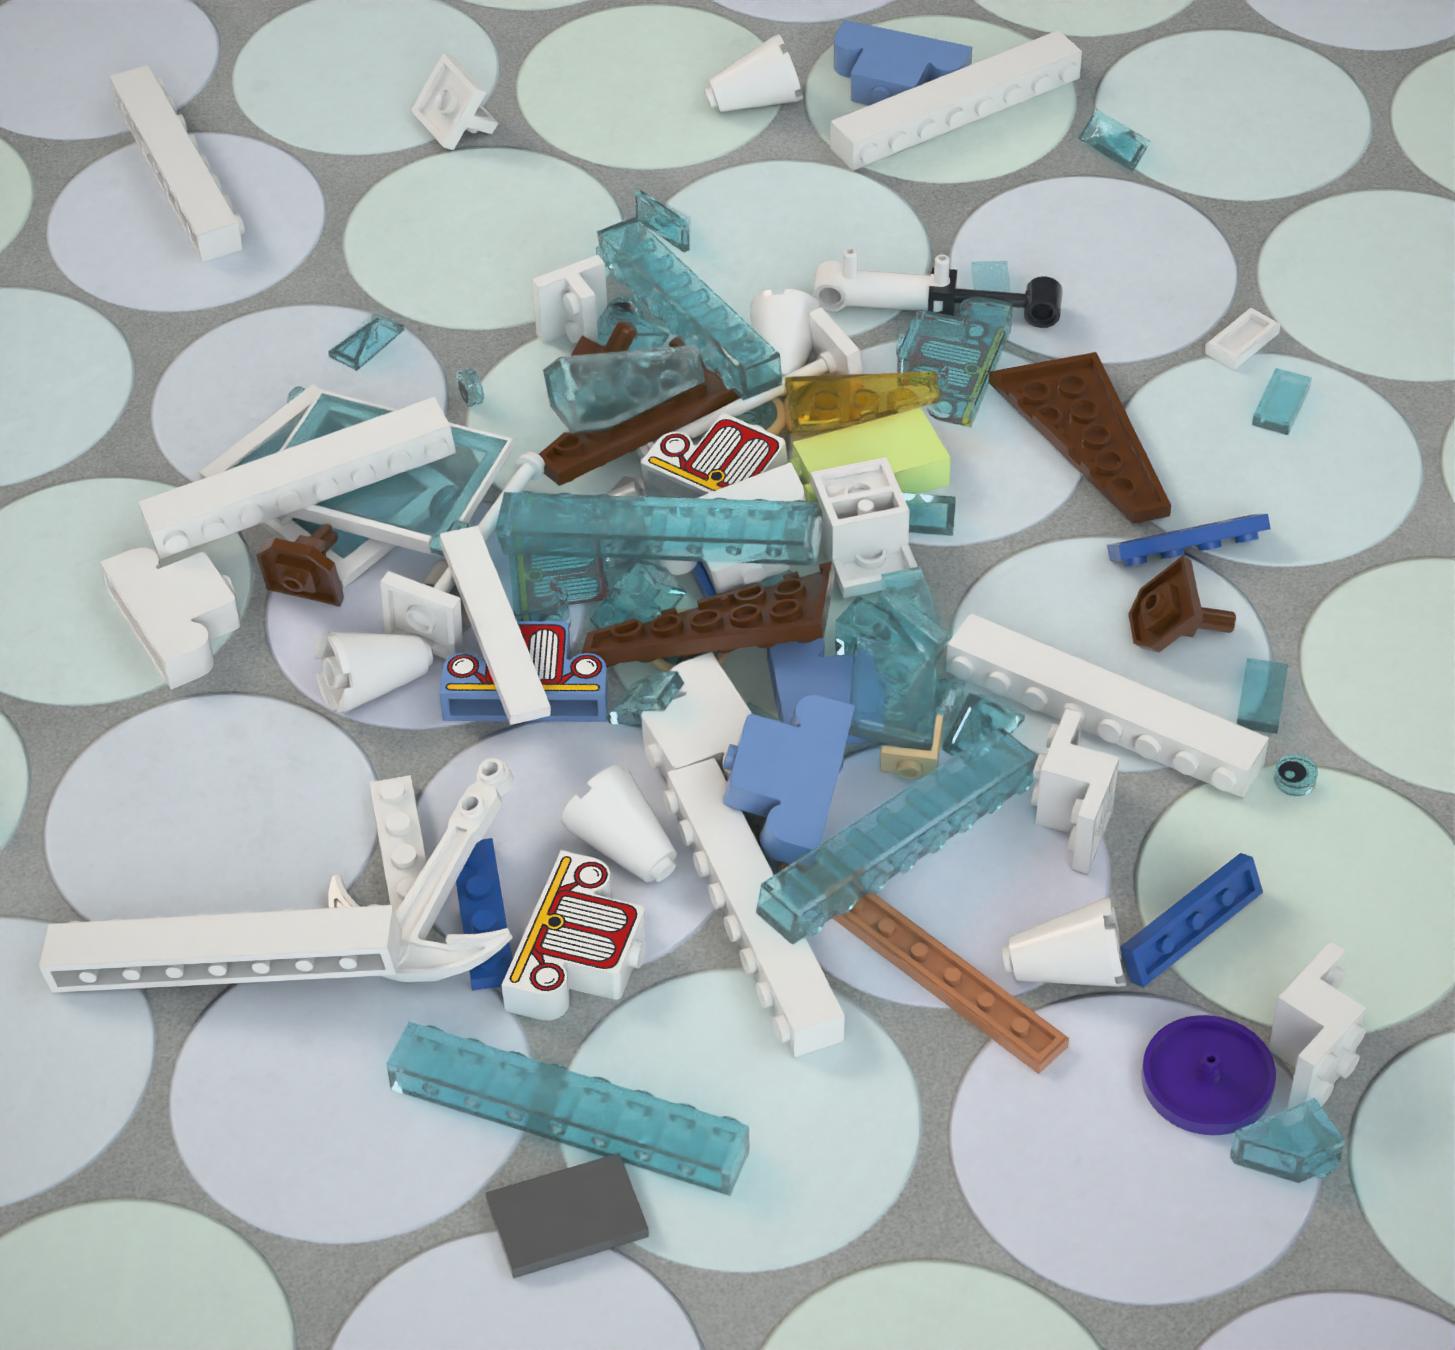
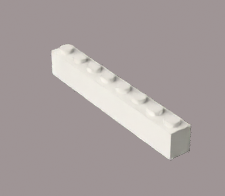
(954, 100)
(177, 163)
(297, 477)
(1109, 704)
(735, 867)
(221, 948)

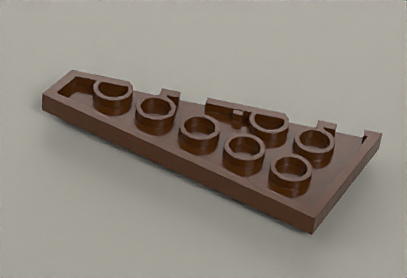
(1086, 422)
(582, 452)
(724, 622)

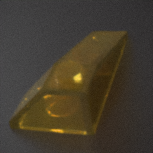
(840, 401)

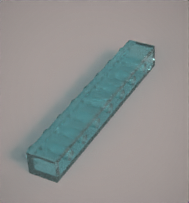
(690, 308)
(660, 528)
(895, 836)
(569, 1107)

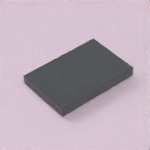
(566, 1215)

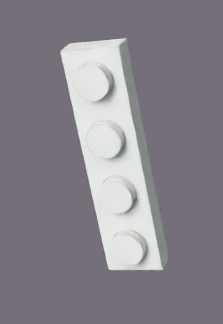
(398, 835)

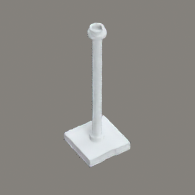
(833, 356)
(432, 611)

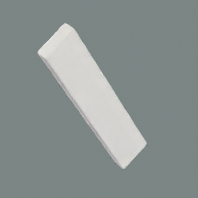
(494, 625)

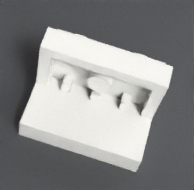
(452, 104)
(570, 301)

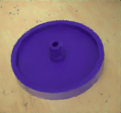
(1208, 1075)

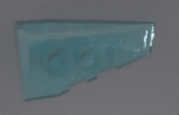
(612, 387)

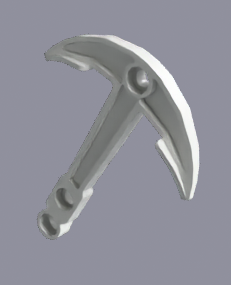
(431, 960)

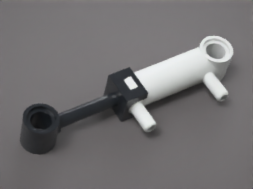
(843, 285)

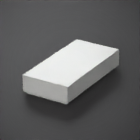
(1242, 338)

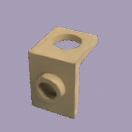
(913, 762)

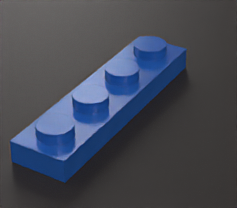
(1204, 536)
(483, 911)
(1191, 919)

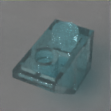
(639, 595)

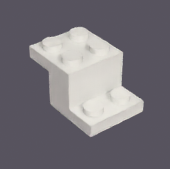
(863, 524)
(1075, 790)
(1317, 1028)

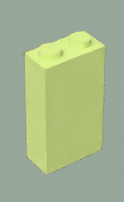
(904, 438)

